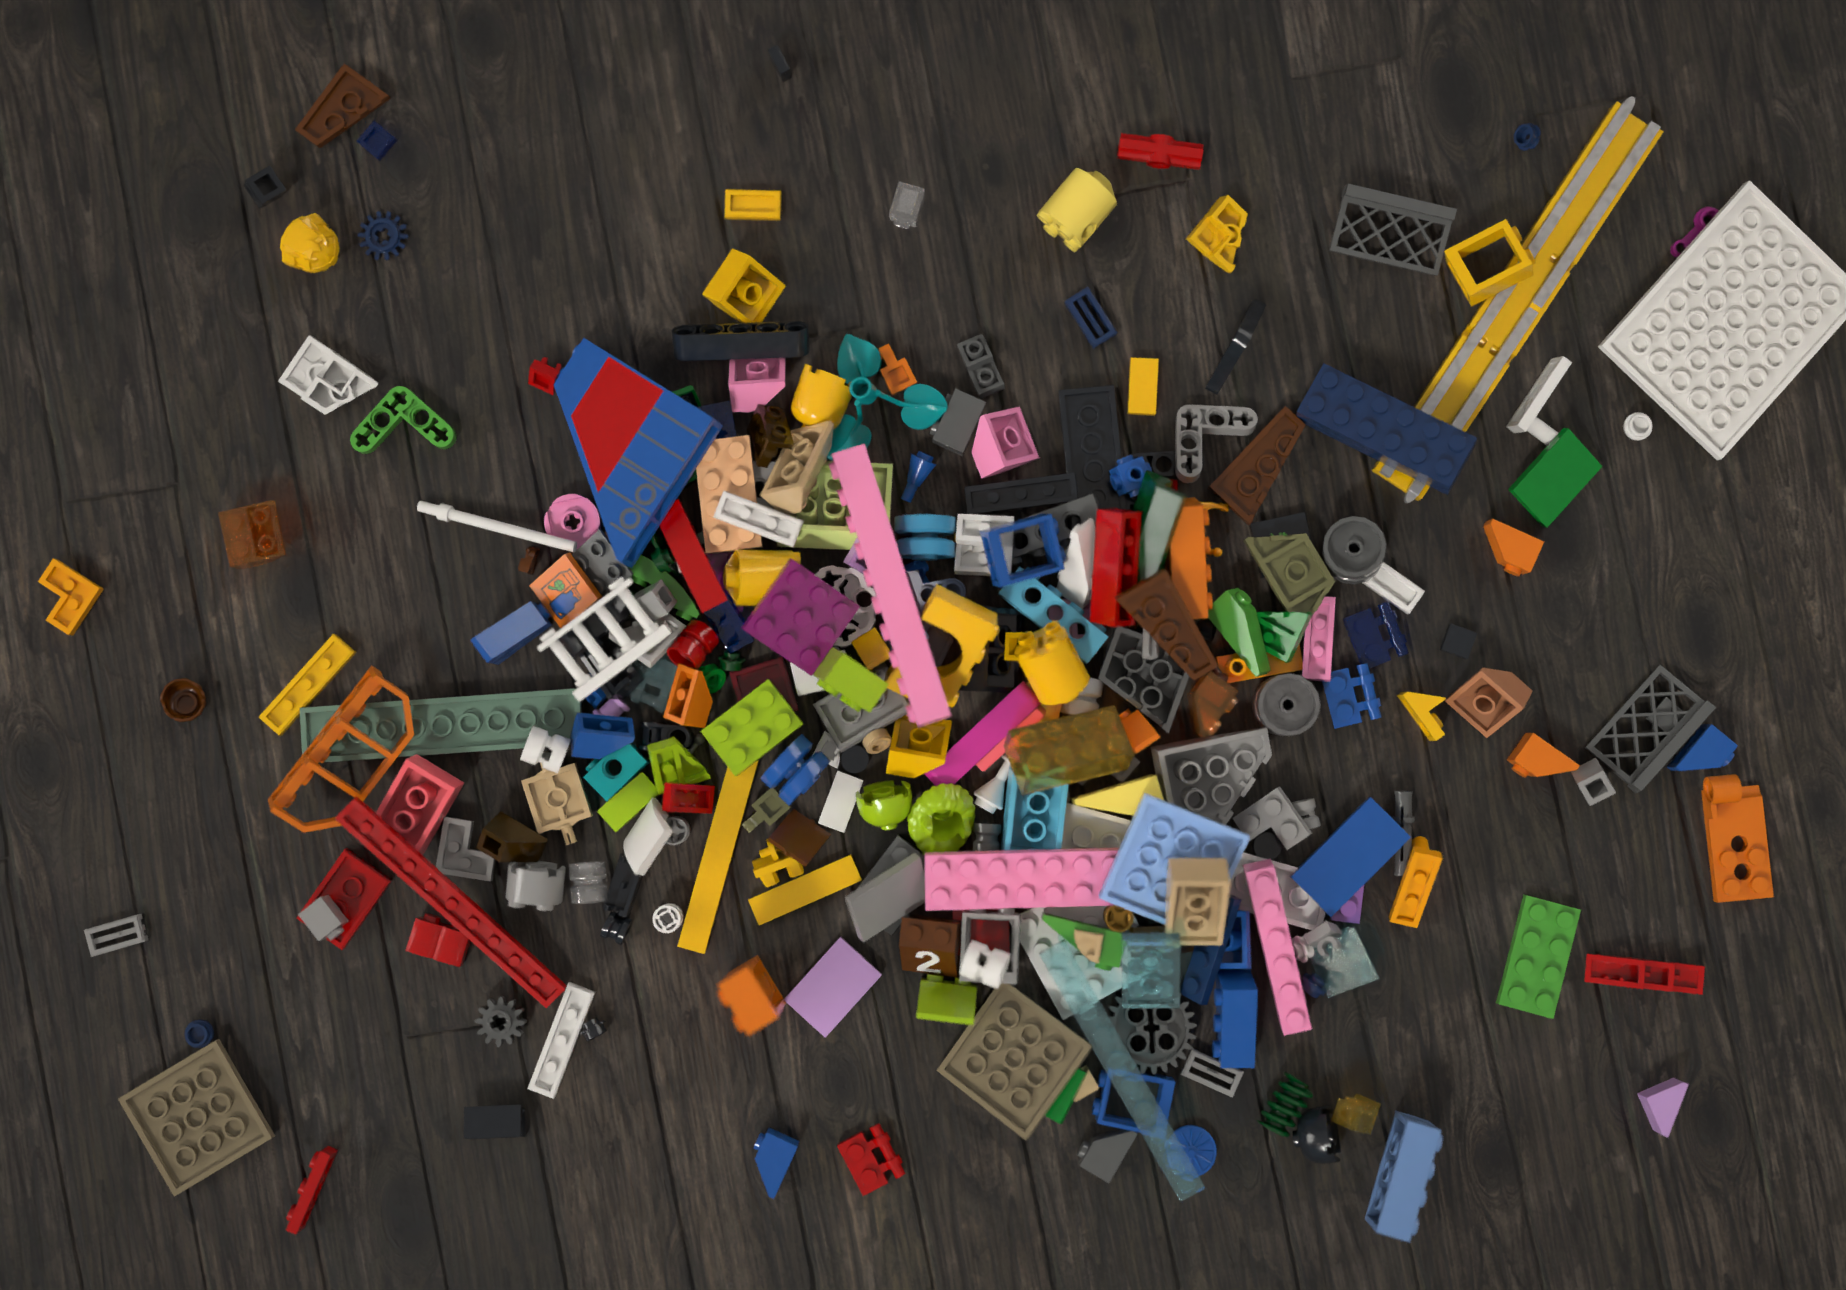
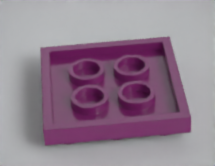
(800, 617)

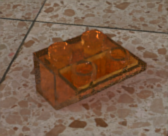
(252, 535)
(1208, 701)

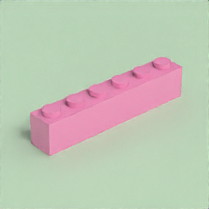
(1277, 946)

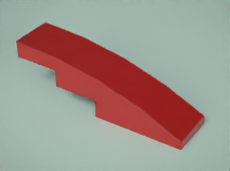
(692, 558)
(1644, 973)

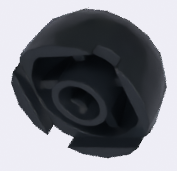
(1318, 1136)

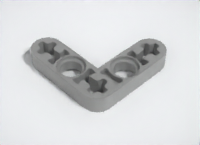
(1201, 425)

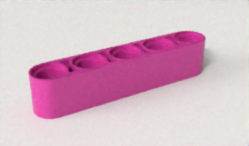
(985, 735)

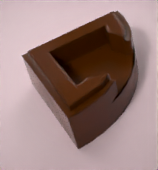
(528, 564)

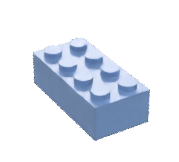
(1403, 1176)

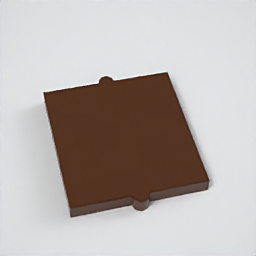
(799, 837)

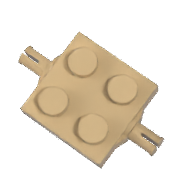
(557, 800)

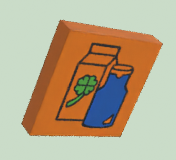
(565, 590)

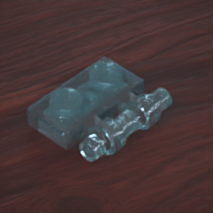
(661, 676)

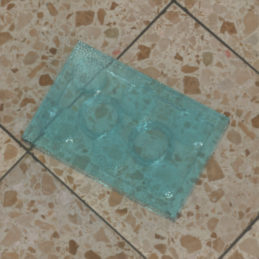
(1150, 970)

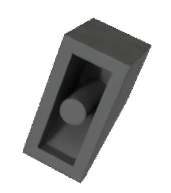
(1105, 1152)

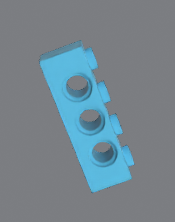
(1072, 614)

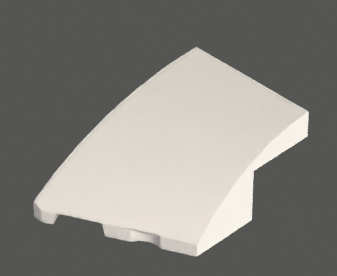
(324, 377)

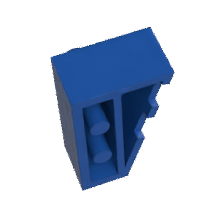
(1235, 1018)

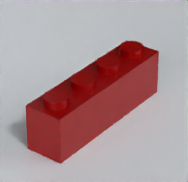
(1114, 564)

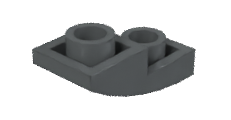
(980, 366)

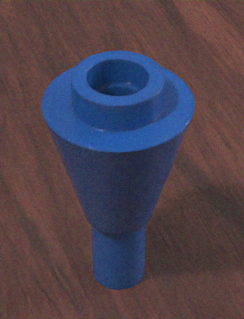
(919, 469)

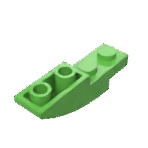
(646, 572)

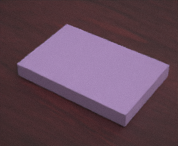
(833, 986)

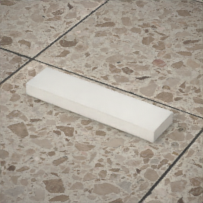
(561, 1040)

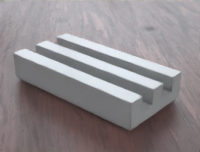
(139, 929)
(1190, 1062)

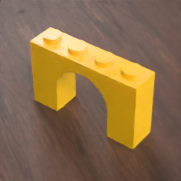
(972, 628)

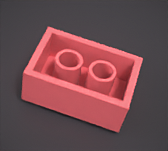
(419, 801)

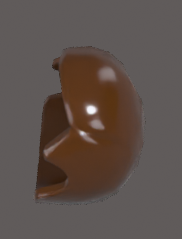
(183, 700)

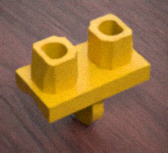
(771, 861)

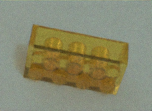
(1068, 749)

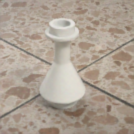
(991, 794)

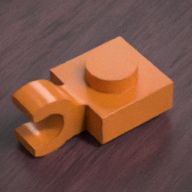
(896, 373)

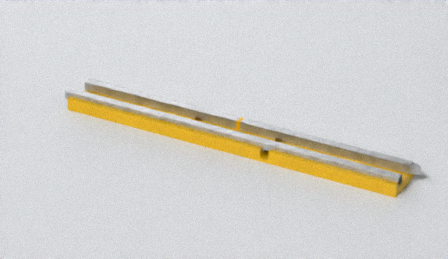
(1557, 245)

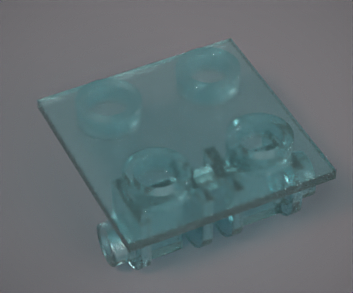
(1344, 967)

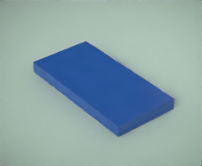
(1350, 856)

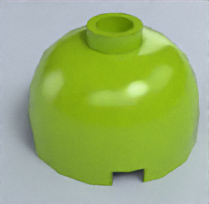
(885, 803)

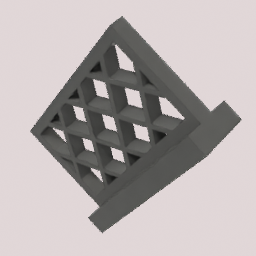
(1396, 205)
(1667, 746)

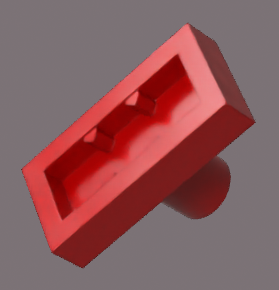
(688, 798)

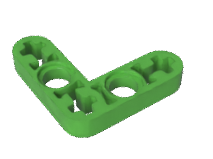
(407, 412)

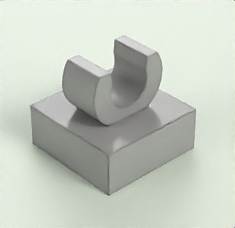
(1322, 935)

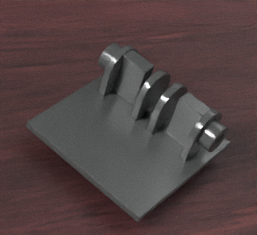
(600, 563)

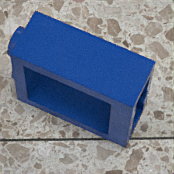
(996, 558)
(1164, 1099)

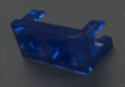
(728, 624)

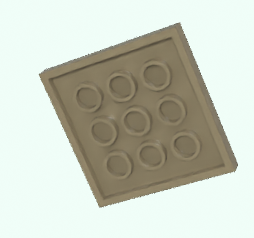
(1015, 1059)
(196, 1117)

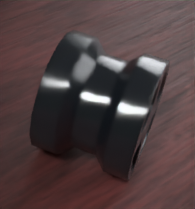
(616, 927)

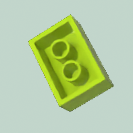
(752, 727)

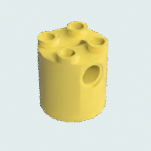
(1078, 207)

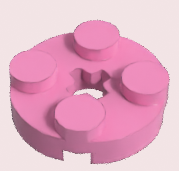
(582, 509)

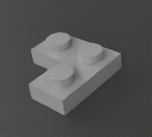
(1274, 812)
(455, 853)

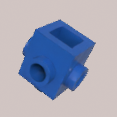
(1121, 477)

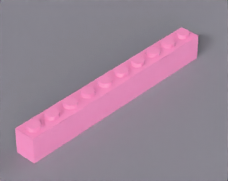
(890, 586)

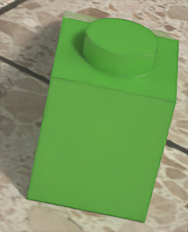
(1240, 626)
(1111, 943)

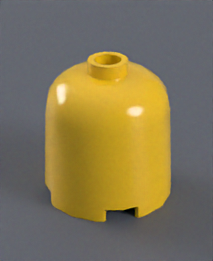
(820, 398)

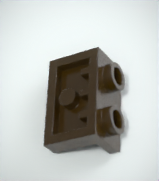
(768, 432)

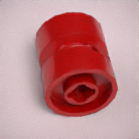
(693, 645)

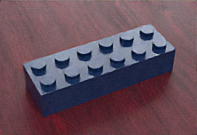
(1386, 429)

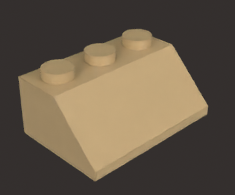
(798, 468)

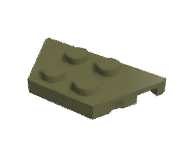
(1292, 570)

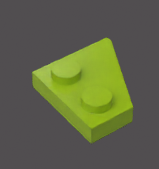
(674, 764)

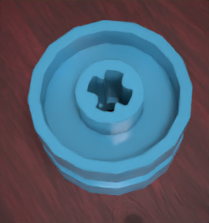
(925, 533)

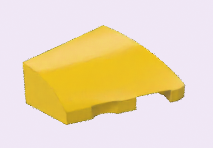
(1220, 232)

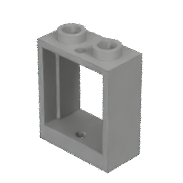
(1004, 914)

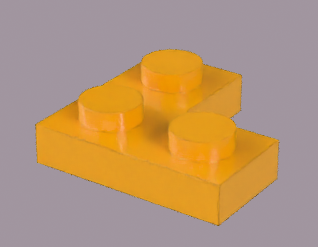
(75, 593)

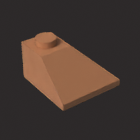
(1490, 699)

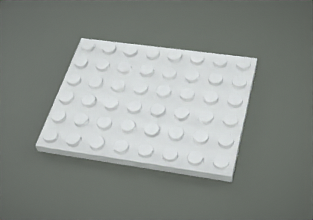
(1731, 321)

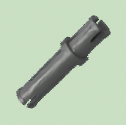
(1401, 857)

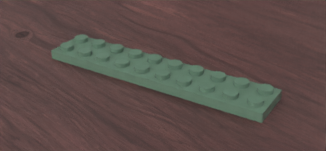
(449, 723)

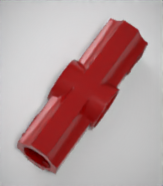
(1160, 151)

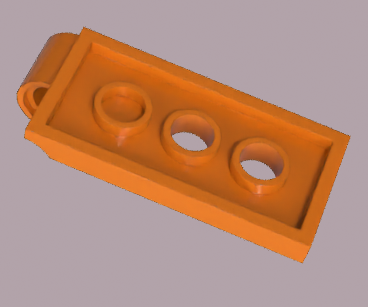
(1733, 812)

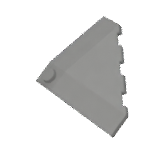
(1211, 770)

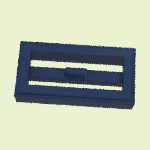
(1081, 323)

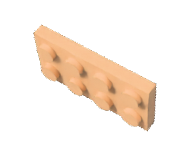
(730, 469)

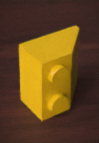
(743, 288)

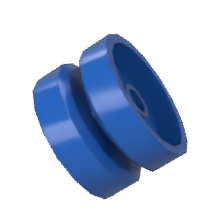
(796, 770)

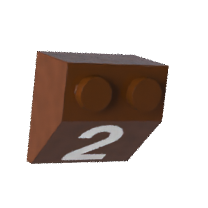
(930, 945)

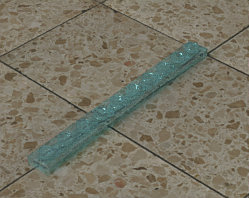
(1122, 1070)

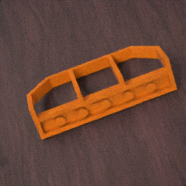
(320, 750)

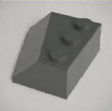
(1147, 684)

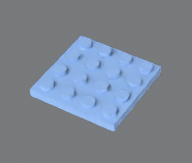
(1154, 835)

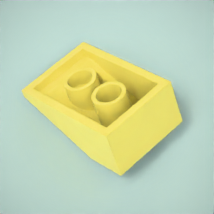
(1120, 797)

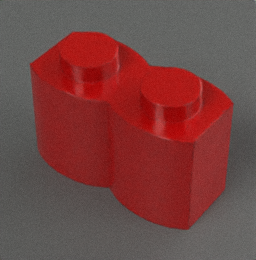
(438, 941)

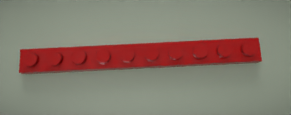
(450, 901)

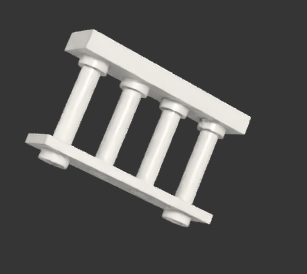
(630, 648)

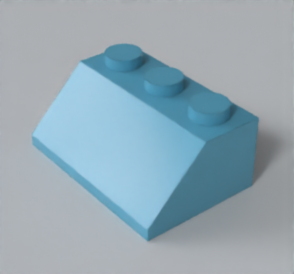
(1034, 818)

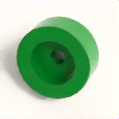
(714, 677)

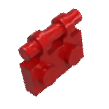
(863, 1163)

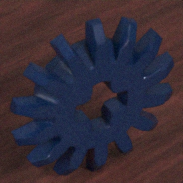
(372, 239)

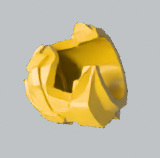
(309, 244)

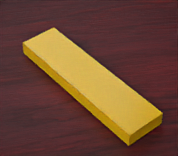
(307, 684)
(805, 889)

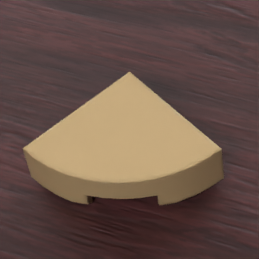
(1089, 944)

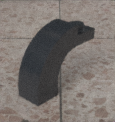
(596, 626)

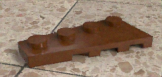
(1253, 471)
(1167, 620)

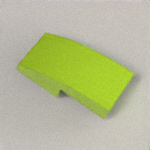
(628, 802)

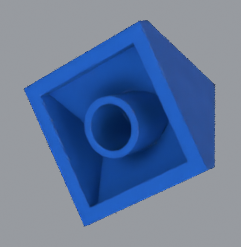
(1238, 947)

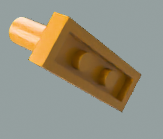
(1237, 669)
(1415, 884)

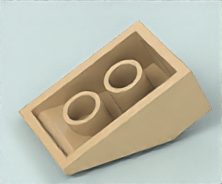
(1197, 899)

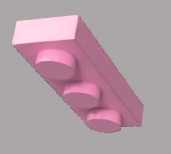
(1319, 643)

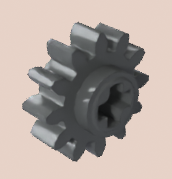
(501, 1031)

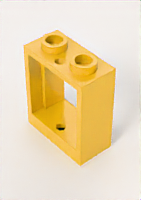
(1499, 282)

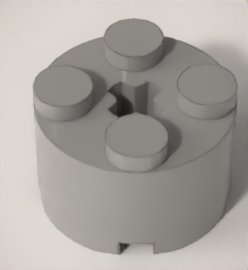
(535, 884)

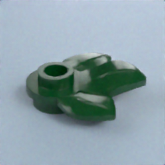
(663, 556)

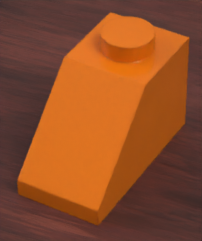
(1512, 547)
(689, 698)
(1138, 729)
(1538, 758)

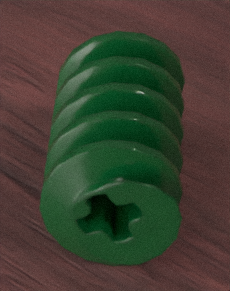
(1286, 1105)

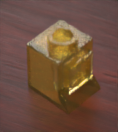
(1356, 1113)

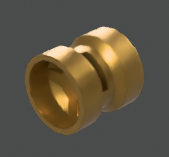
(1118, 920)

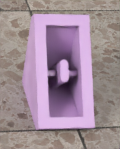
(1663, 1103)

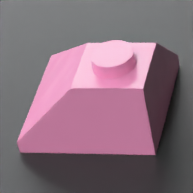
(755, 382)
(1002, 442)

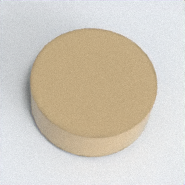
(877, 741)

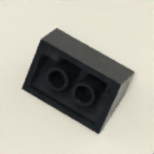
(994, 672)

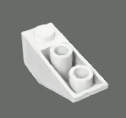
(1076, 579)

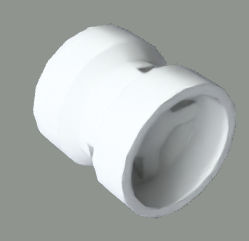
(671, 914)

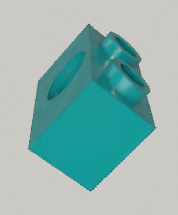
(607, 784)

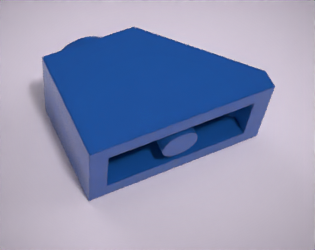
(599, 735)
(1704, 750)
(774, 1158)

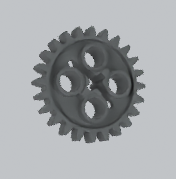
(1176, 1026)

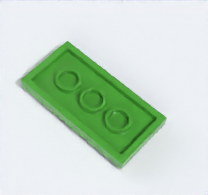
(1538, 956)

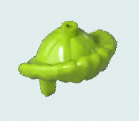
(942, 818)

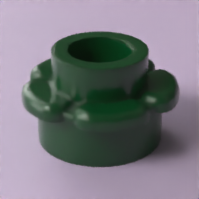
(731, 661)

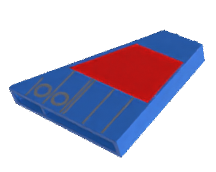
(632, 443)

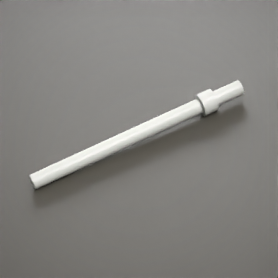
(447, 513)

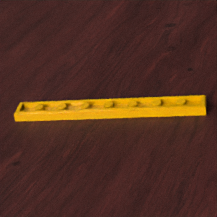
(716, 860)

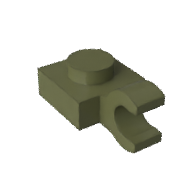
(769, 809)

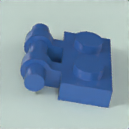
(1342, 697)

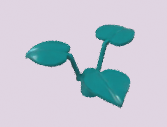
(860, 360)

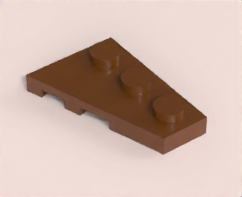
(340, 106)

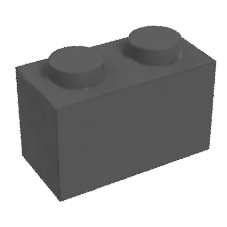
(958, 422)

